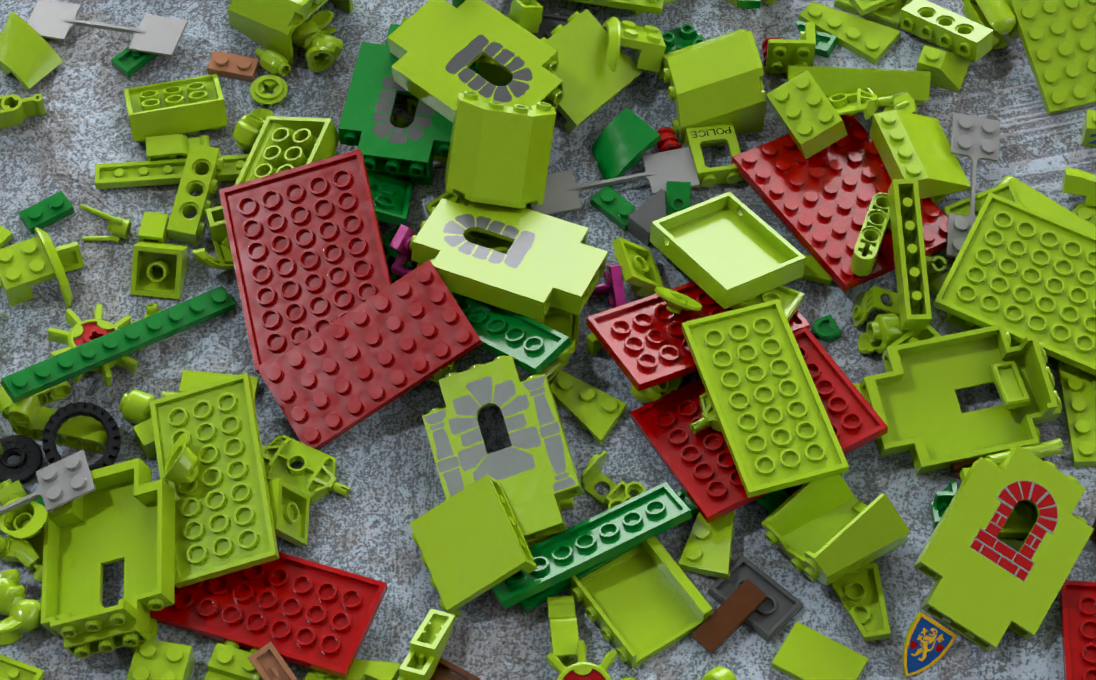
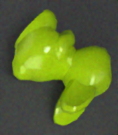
(317, 40)
(22, 613)

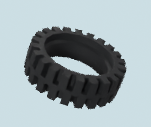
(84, 409)

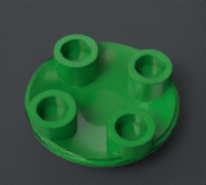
(681, 38)

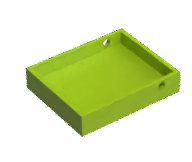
(727, 250)

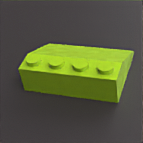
(176, 107)
(289, 144)
(917, 149)

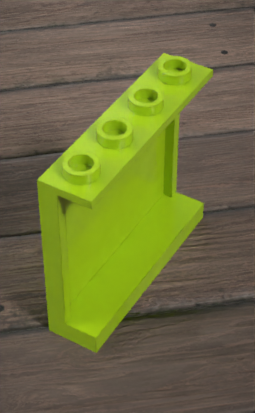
(584, 69)
(471, 543)
(641, 602)

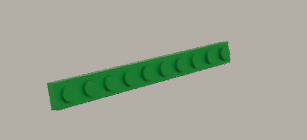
(117, 344)

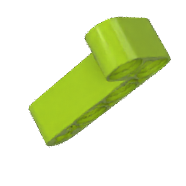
(871, 235)
(78, 432)

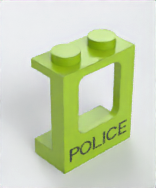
(708, 136)

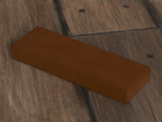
(729, 616)

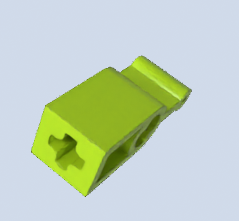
(15, 110)
(172, 146)
(563, 628)

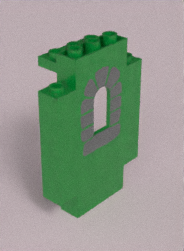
(367, 116)

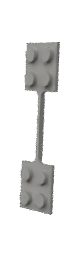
(153, 35)
(977, 140)
(671, 165)
(60, 483)

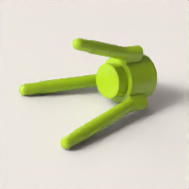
(117, 226)

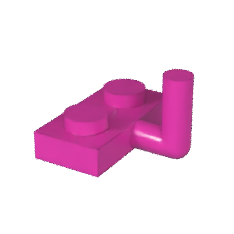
(401, 245)
(612, 284)

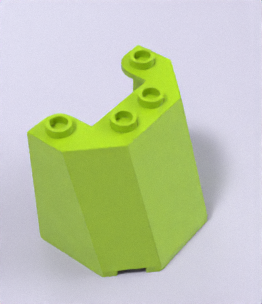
(273, 21)
(716, 83)
(499, 151)
(832, 531)

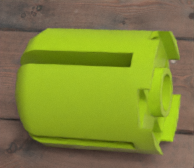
(996, 16)

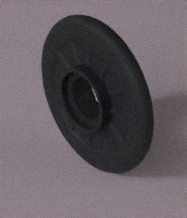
(30, 460)

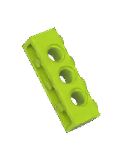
(946, 29)
(198, 159)

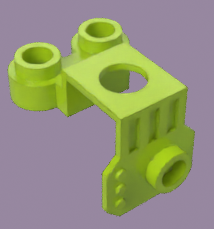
(872, 299)
(618, 493)

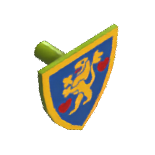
(924, 644)

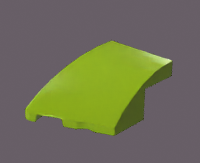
(25, 52)

